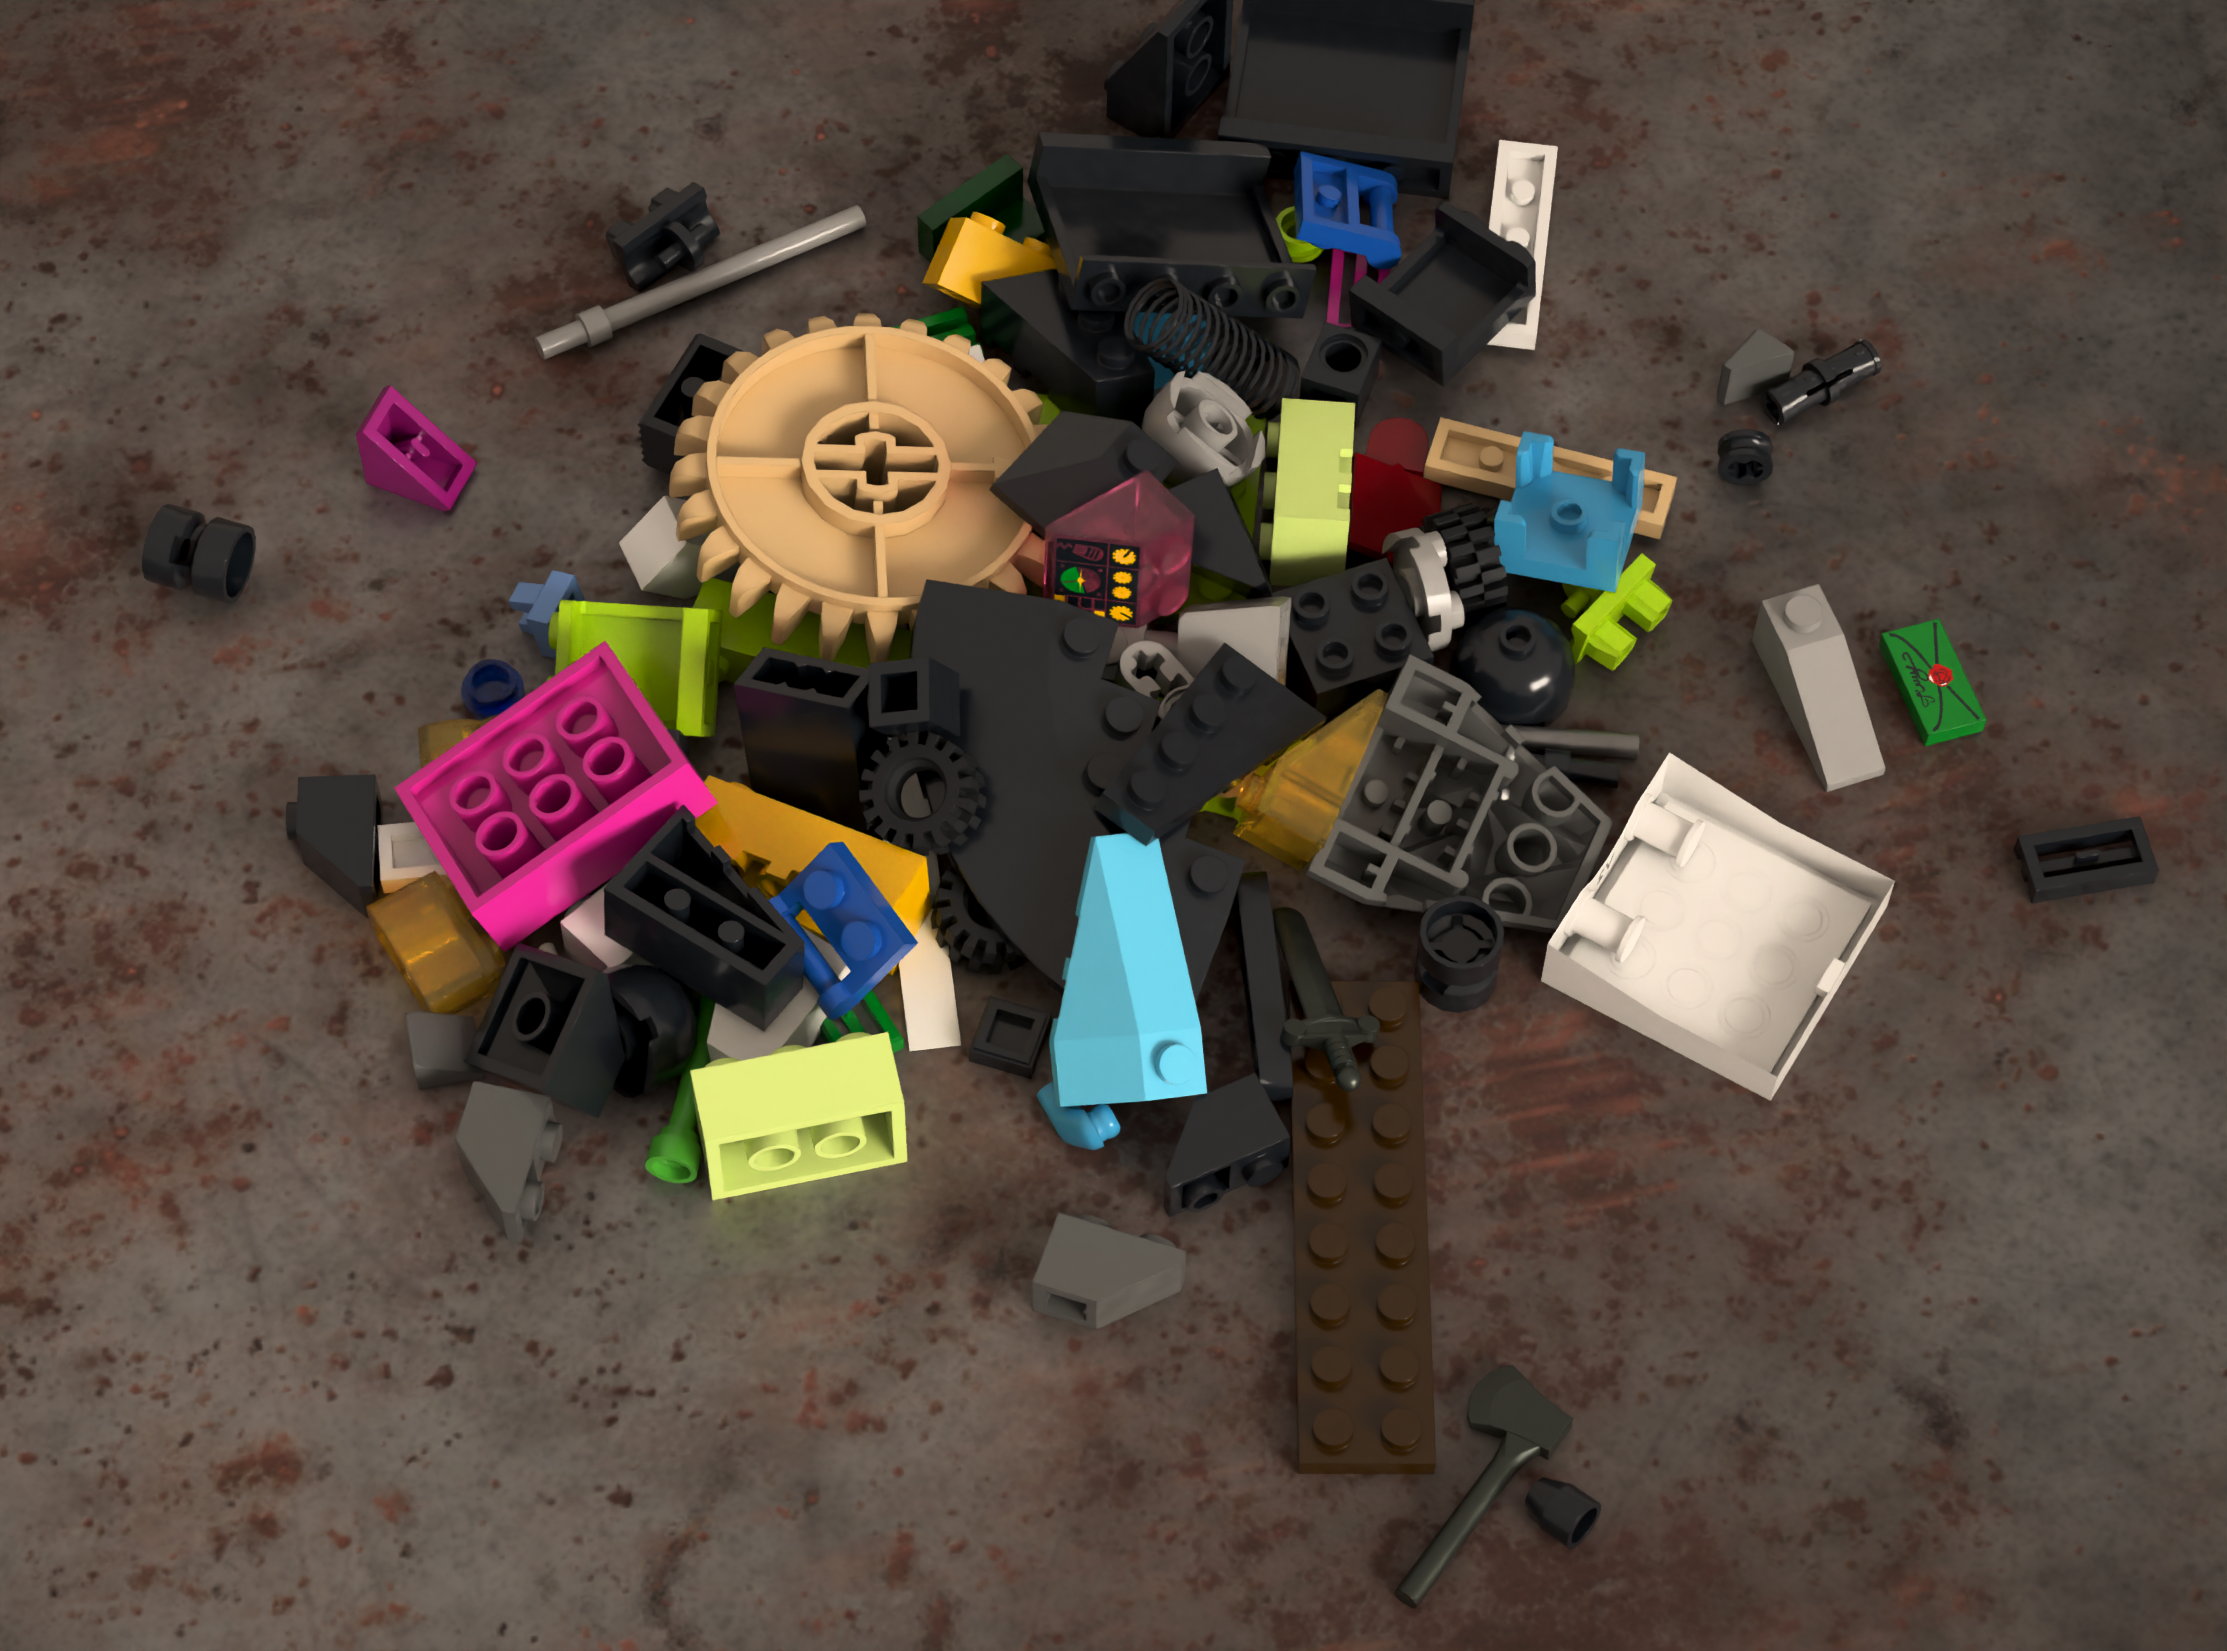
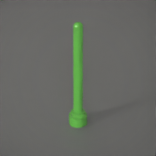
(675, 1151)

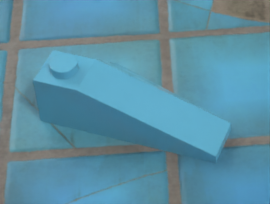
(1127, 997)

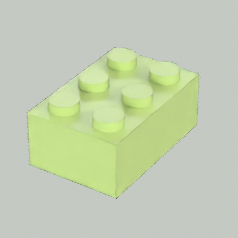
(800, 1114)

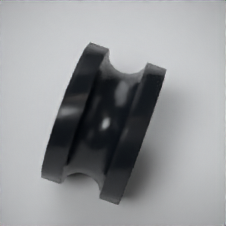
(1745, 457)

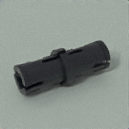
(1820, 382)

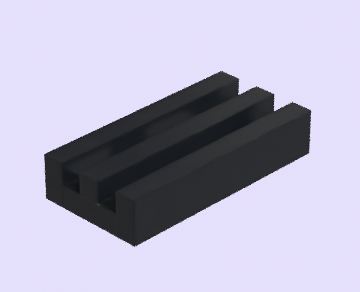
(2091, 869)

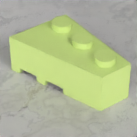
(1308, 491)

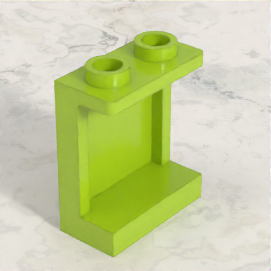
(663, 648)

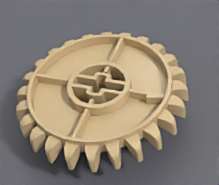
(855, 476)

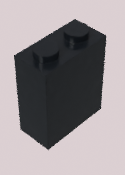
(808, 733)

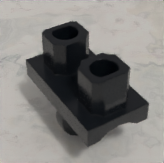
(665, 237)

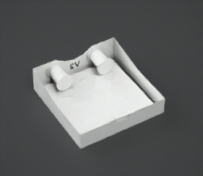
(1716, 929)

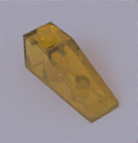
(1301, 794)

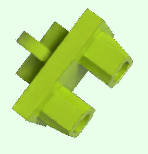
(1597, 628)

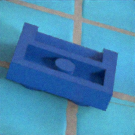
(1329, 208)
(852, 919)

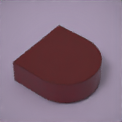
(1399, 442)

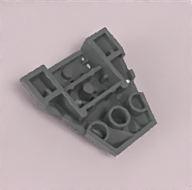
(1459, 810)

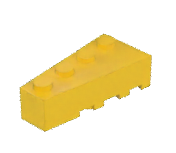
(777, 841)

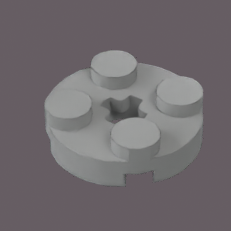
(1420, 572)

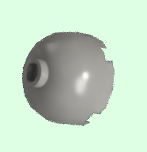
(1203, 429)

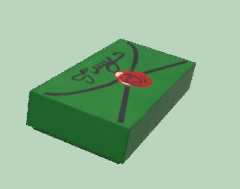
(1932, 682)

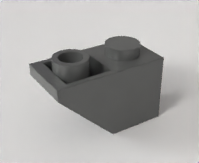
(504, 1151)
(1103, 1273)

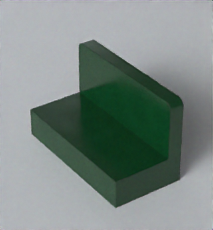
(991, 192)

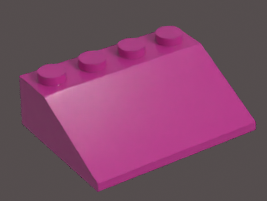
(552, 796)

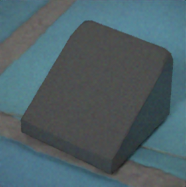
(1754, 367)
(440, 1047)

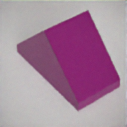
(410, 453)

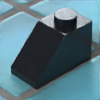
(339, 833)

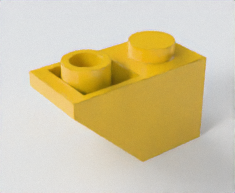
(978, 252)

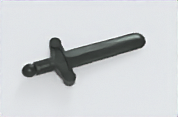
(1325, 1024)

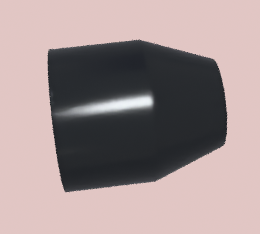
(1562, 1510)

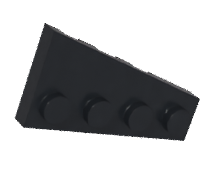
(1206, 745)

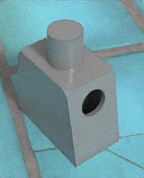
(1250, 626)

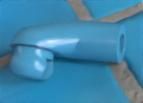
(1077, 1126)

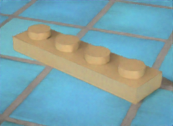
(1486, 464)

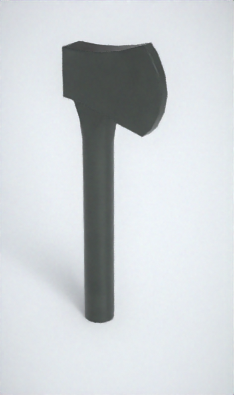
(1529, 1427)

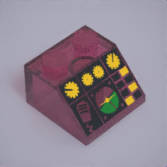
(1122, 553)

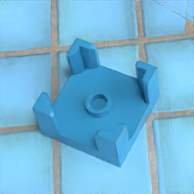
(1569, 523)

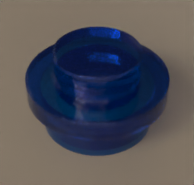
(491, 688)

